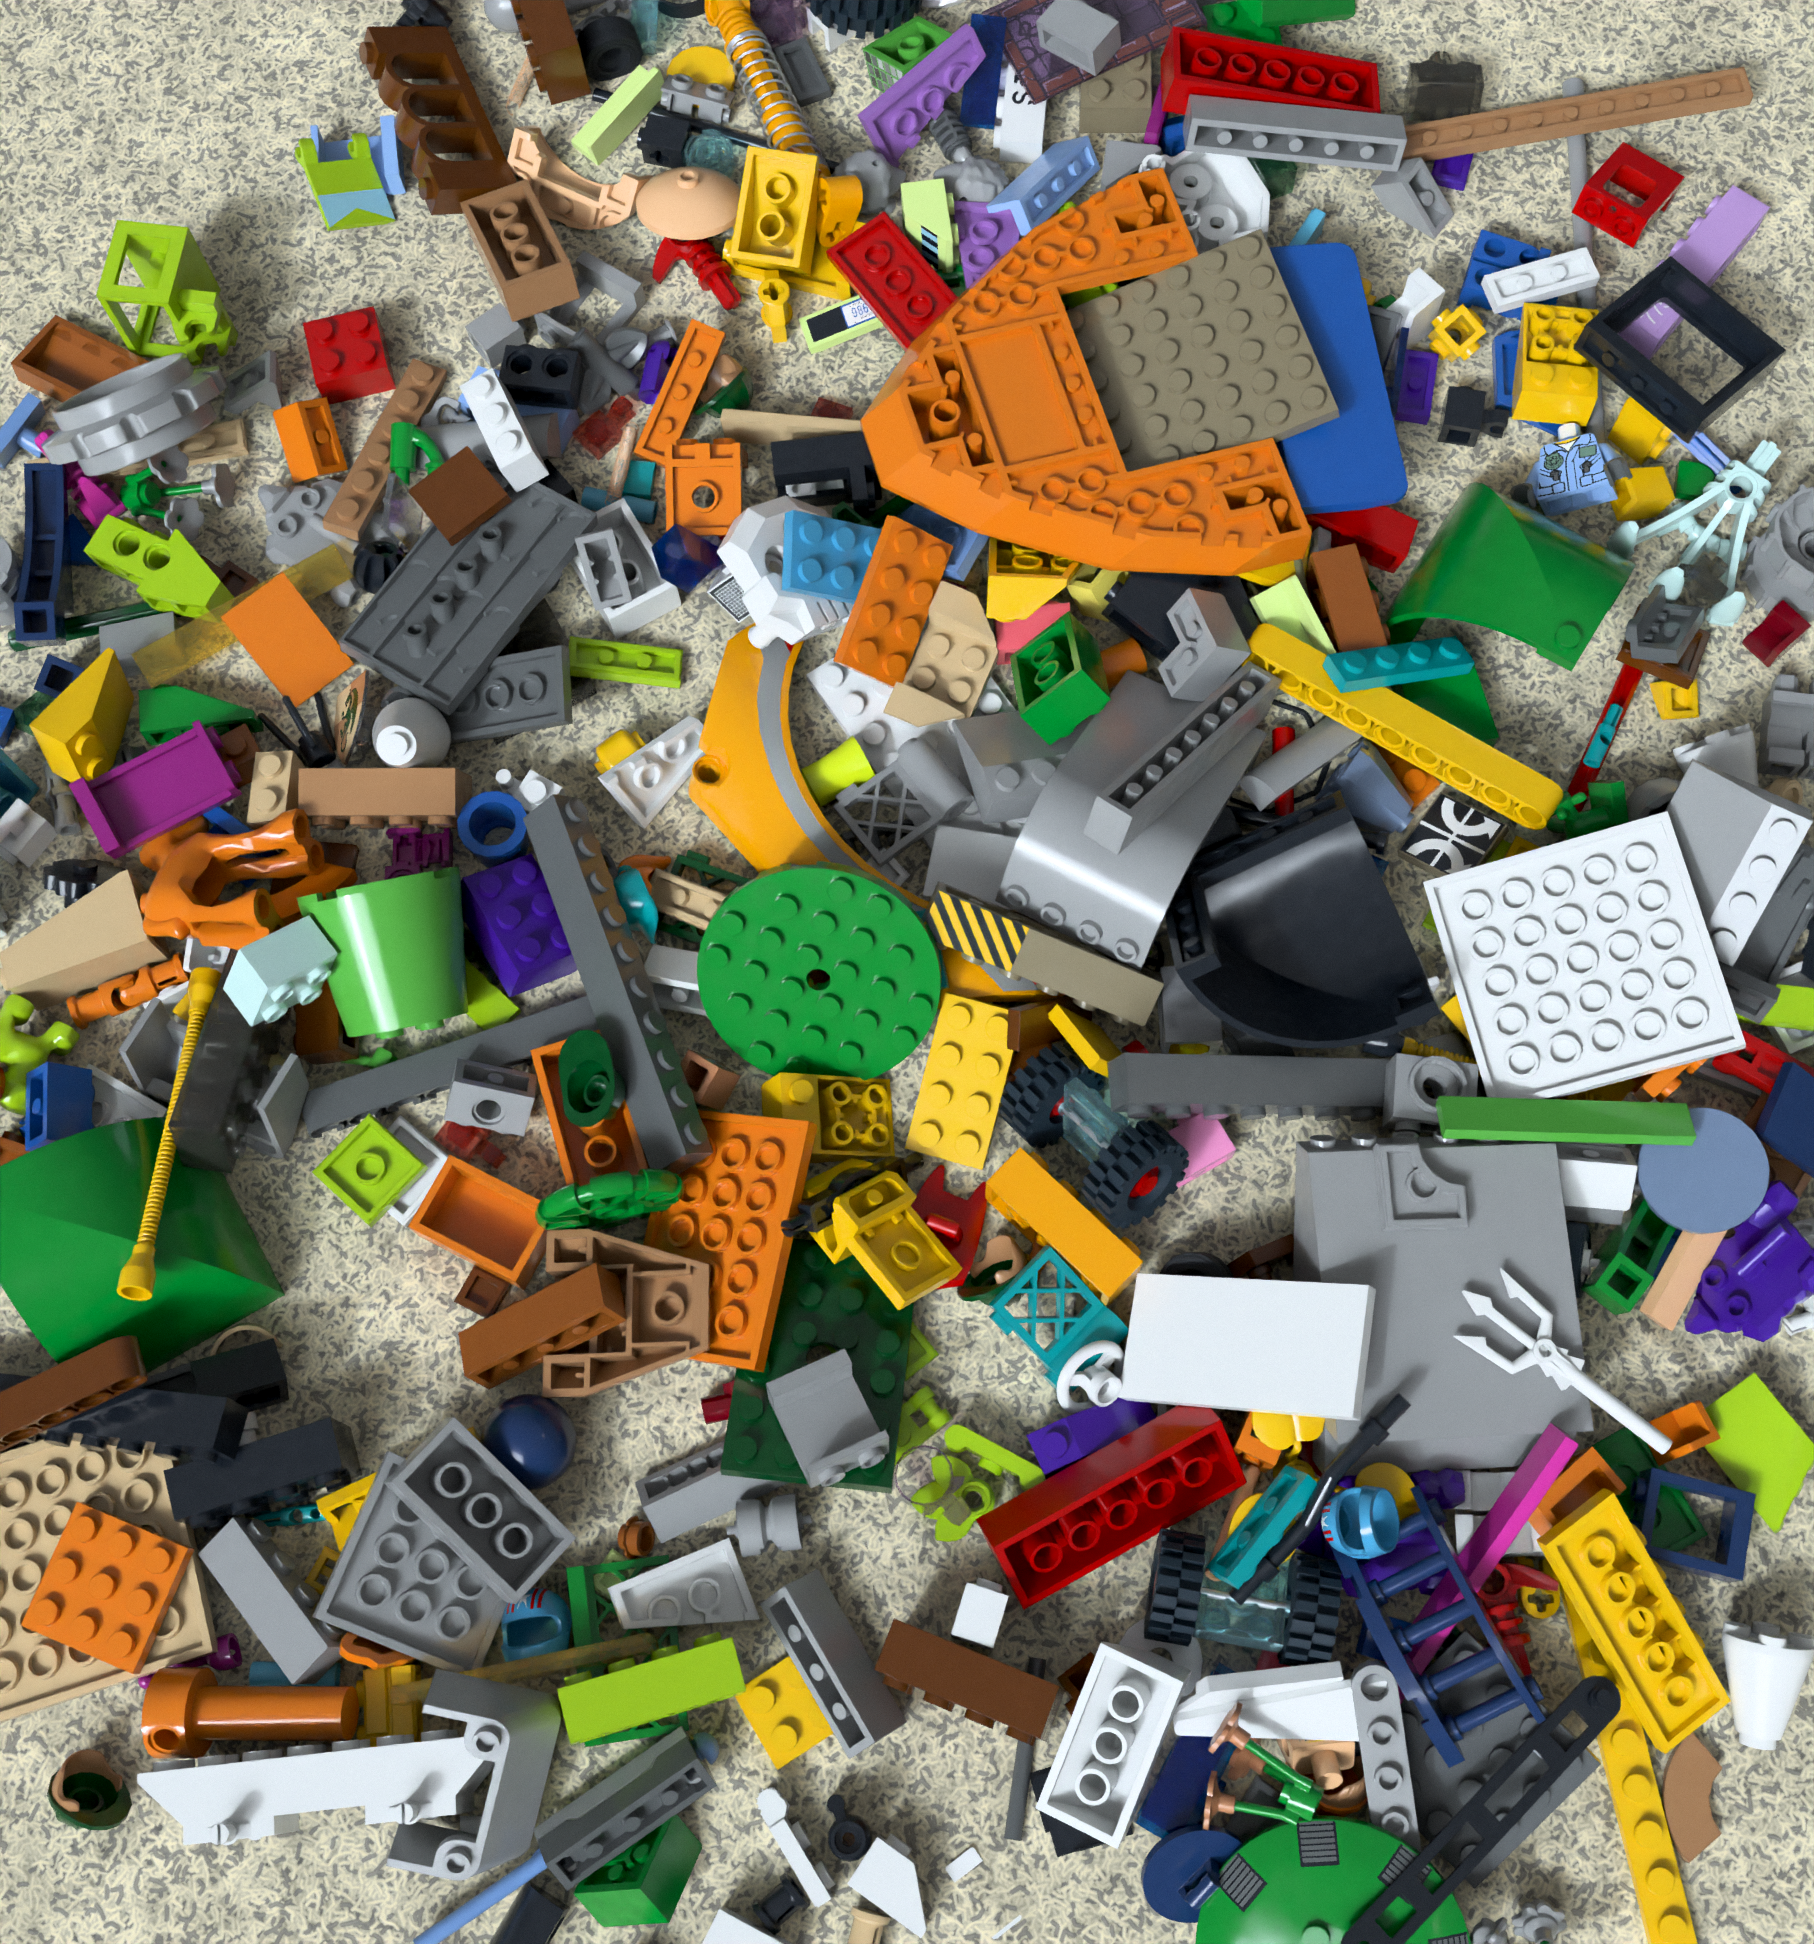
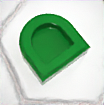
(1691, 479)

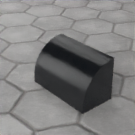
(245, 1375)
(531, 1918)

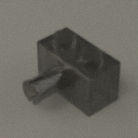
(1442, 89)

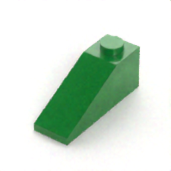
(170, 710)

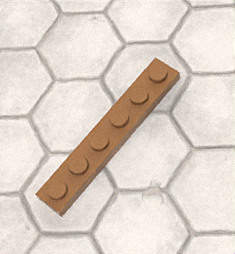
(369, 474)

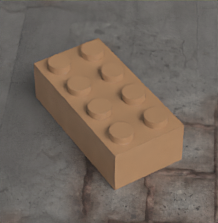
(520, 250)
(383, 795)

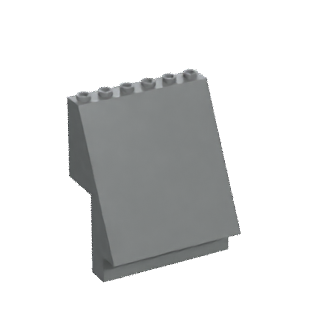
(1461, 1403)

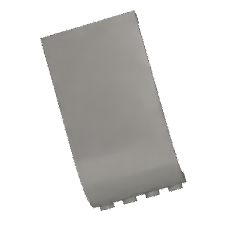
(1087, 889)

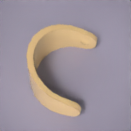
(244, 1326)

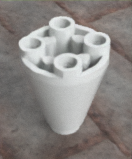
(1727, 751)
(1764, 1678)

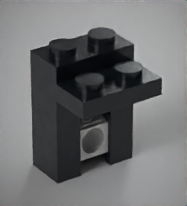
(827, 471)

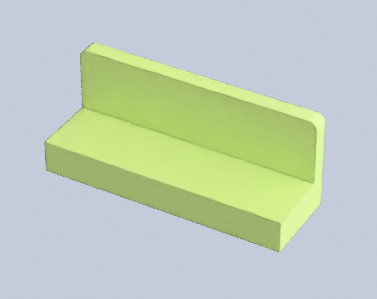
(619, 114)
(1292, 612)

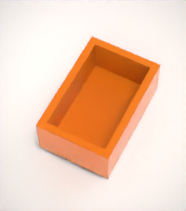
(482, 1222)

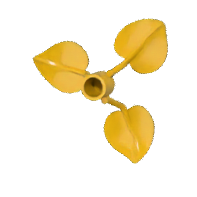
(1284, 1430)

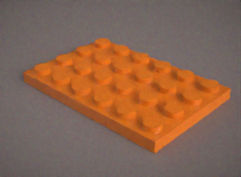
(734, 1224)

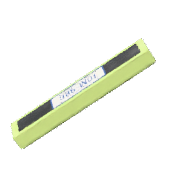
(838, 324)

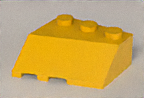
(1023, 579)

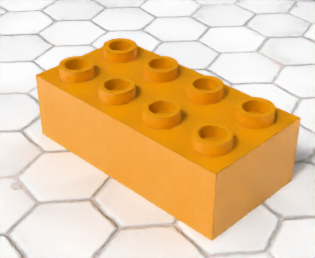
(1081, 1237)

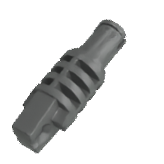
(949, 132)

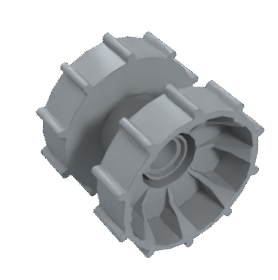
(1779, 558)

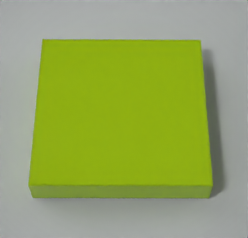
(370, 1170)

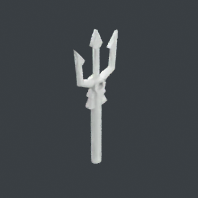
(1554, 1361)

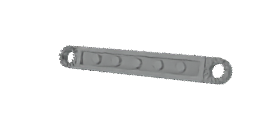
(1385, 1755)

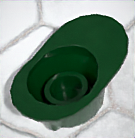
(588, 1079)

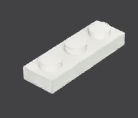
(1540, 280)

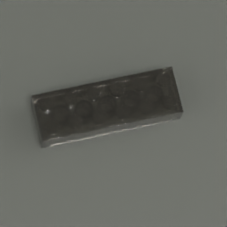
(223, 1084)

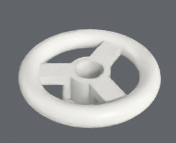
(1097, 1380)

